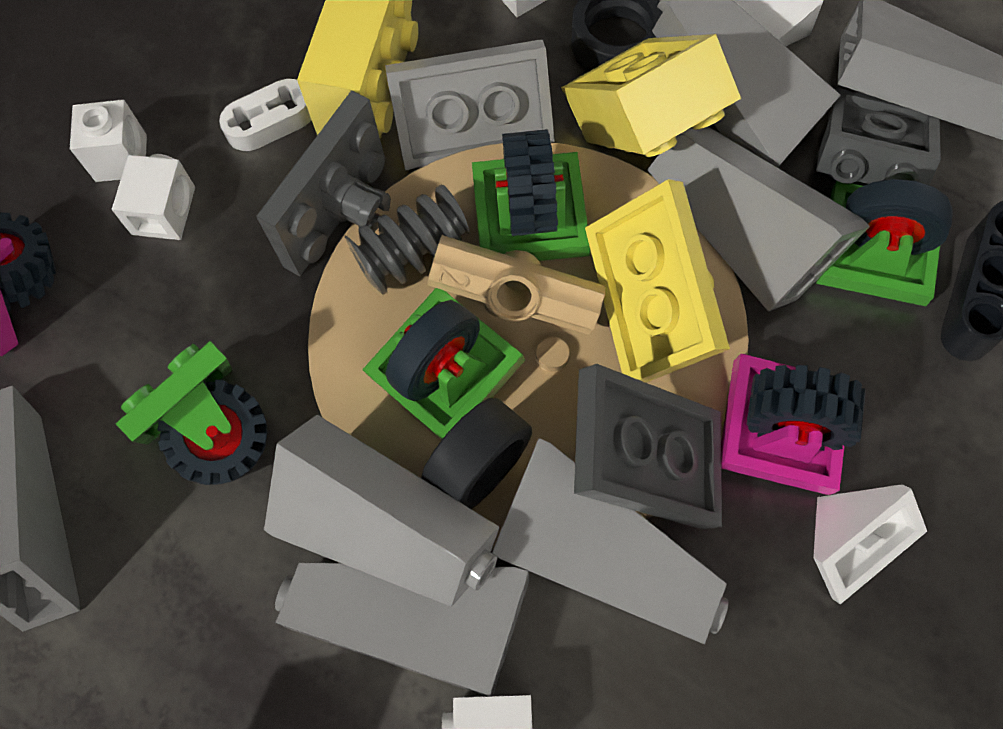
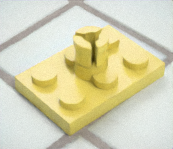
(656, 284)

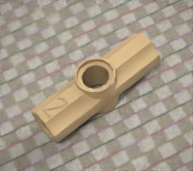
(548, 296)

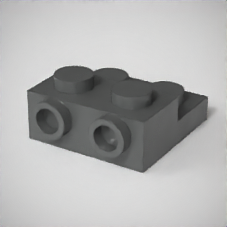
(878, 141)

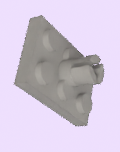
(469, 100)

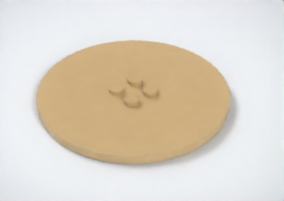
(355, 321)

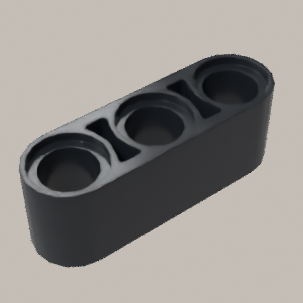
(975, 297)

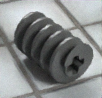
(409, 240)

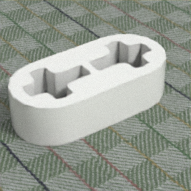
(266, 114)

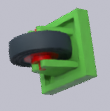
(900, 247)
(443, 363)

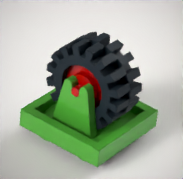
(531, 199)
(204, 424)

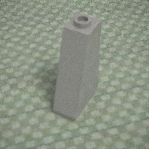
(921, 67)
(776, 88)
(758, 216)
(375, 515)
(34, 550)
(606, 551)
(392, 624)

